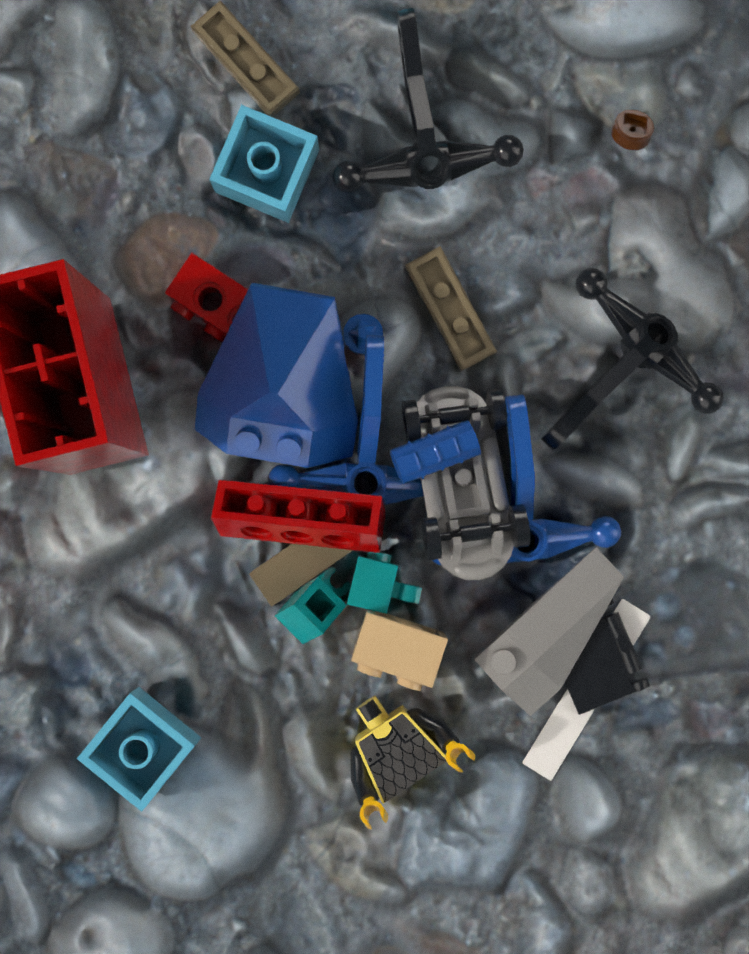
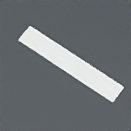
(565, 722)

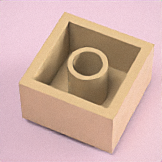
(400, 649)

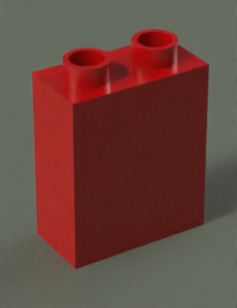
(64, 373)

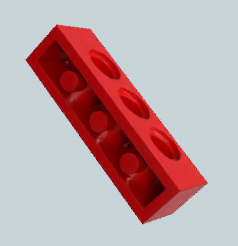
(194, 283)
(299, 516)

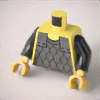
(397, 753)

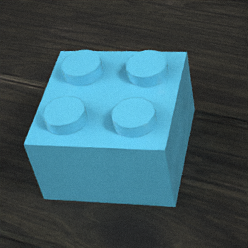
(264, 163)
(139, 748)

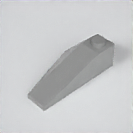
(545, 641)

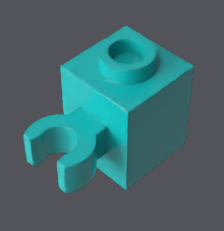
(376, 584)
(313, 607)

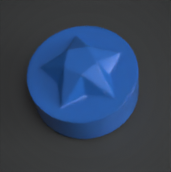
(357, 329)

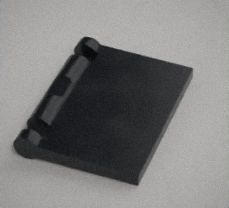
(604, 666)

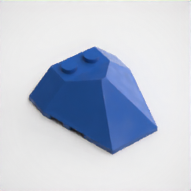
(281, 382)

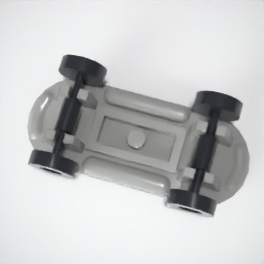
(468, 503)

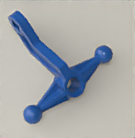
(342, 476)
(550, 535)

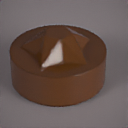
(632, 129)

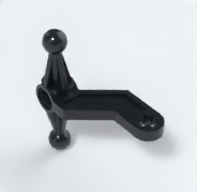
(453, 157)
(645, 343)

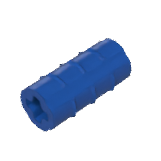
(435, 452)

